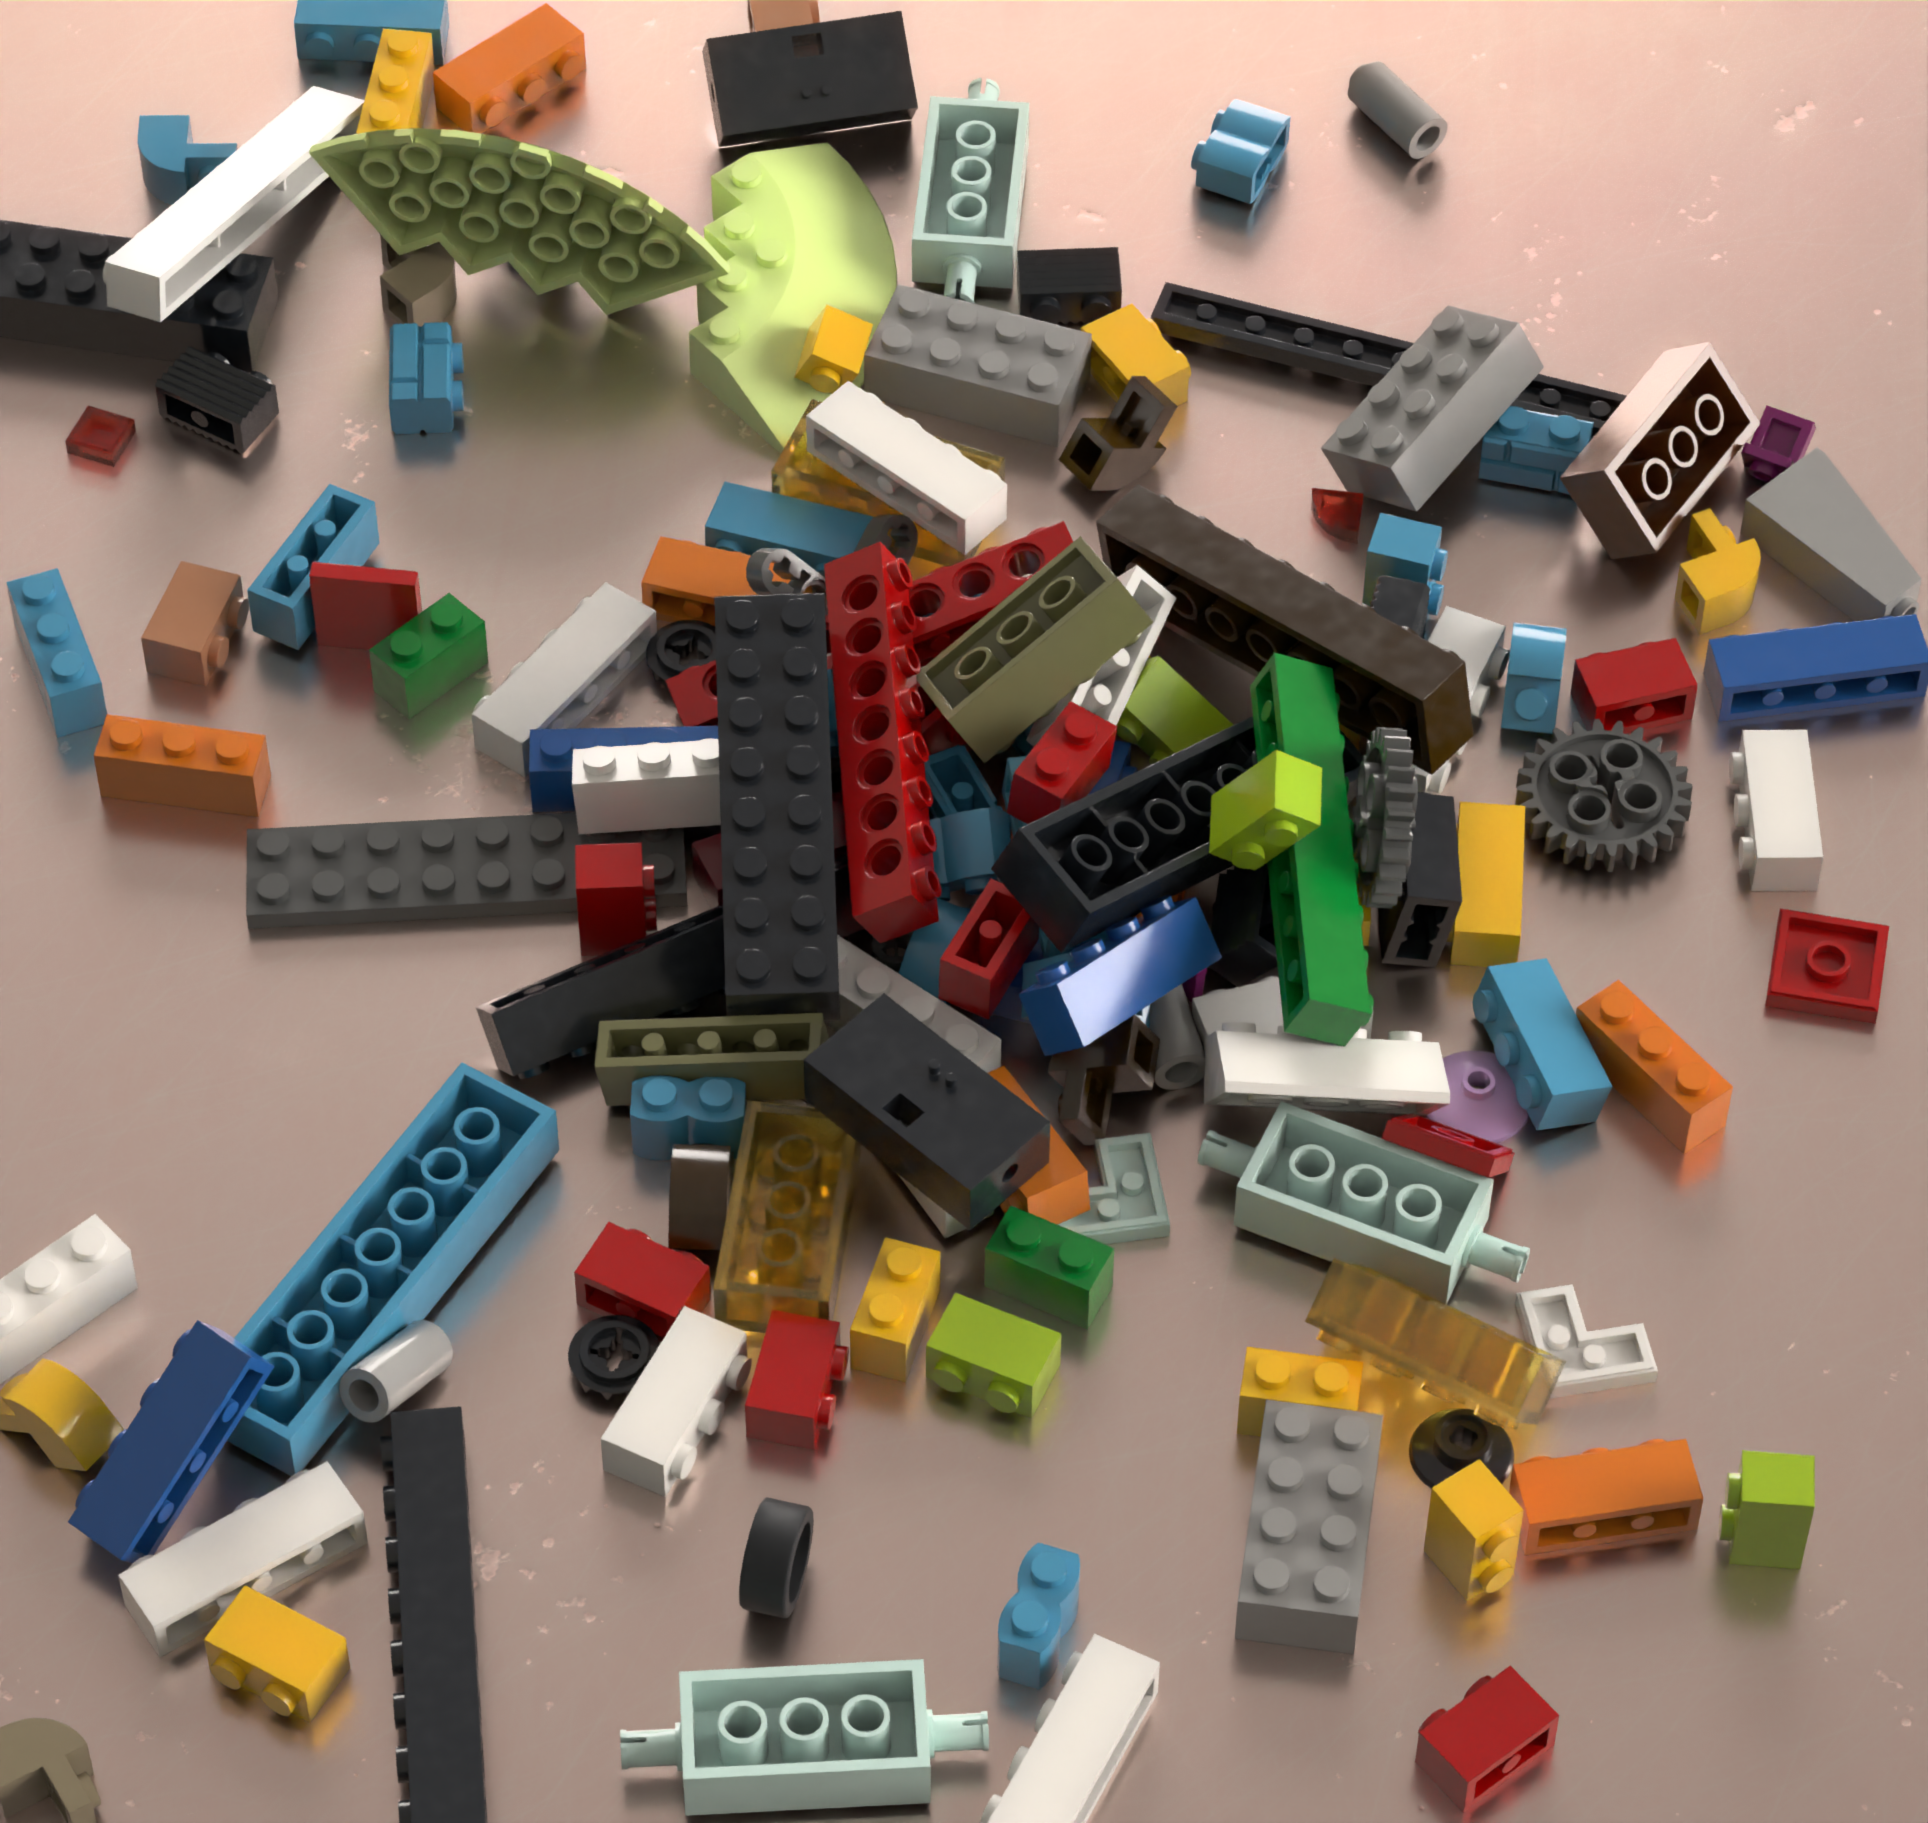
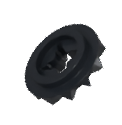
(678, 641)
(595, 1344)

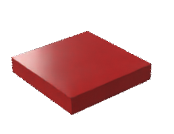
(361, 603)
(1827, 966)
(1448, 1144)

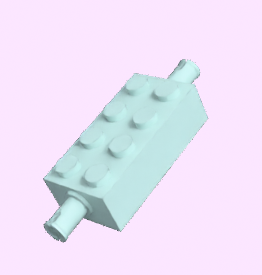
(970, 192)
(1363, 1201)
(804, 1737)

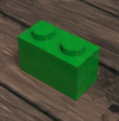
(428, 656)
(1049, 1267)

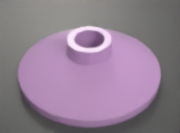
(1485, 1112)

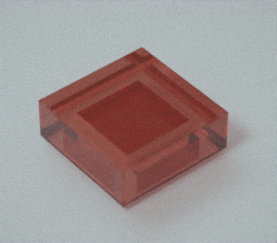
(100, 436)

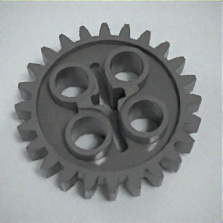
(1575, 814)
(1384, 817)

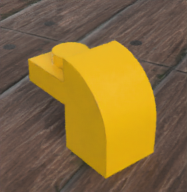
(1720, 578)
(59, 1414)

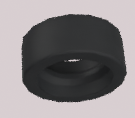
(776, 1557)

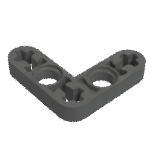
(802, 575)

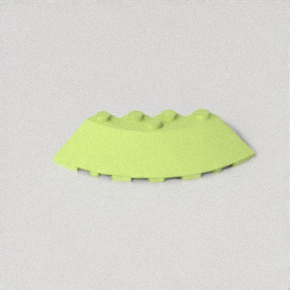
(522, 206)
(796, 239)

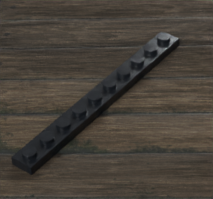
(1338, 348)

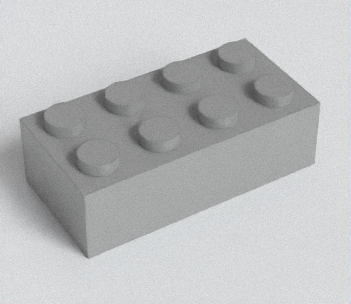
(978, 365)
(1432, 407)
(1309, 1527)

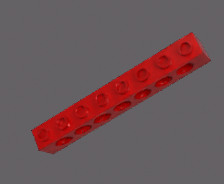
(944, 592)
(881, 743)

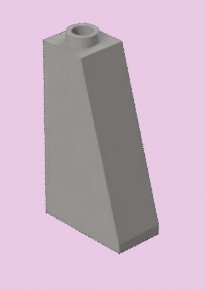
(1831, 541)

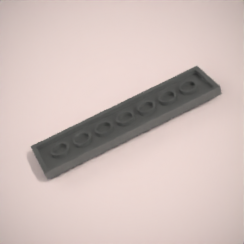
(435, 869)

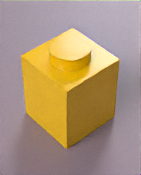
(833, 350)

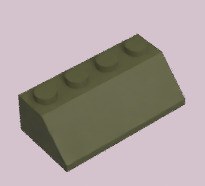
(1033, 650)

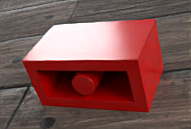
(1636, 686)
(1062, 764)
(613, 895)
(987, 951)
(640, 1279)
(795, 1379)
(1485, 1737)

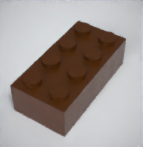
(1660, 451)

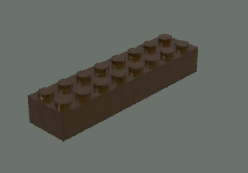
(1257, 606)

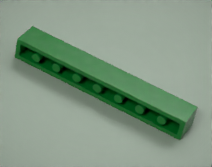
(1315, 878)

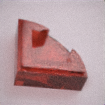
(1338, 512)

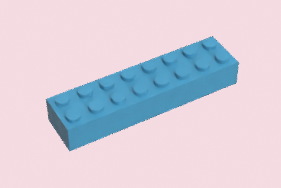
(389, 1256)

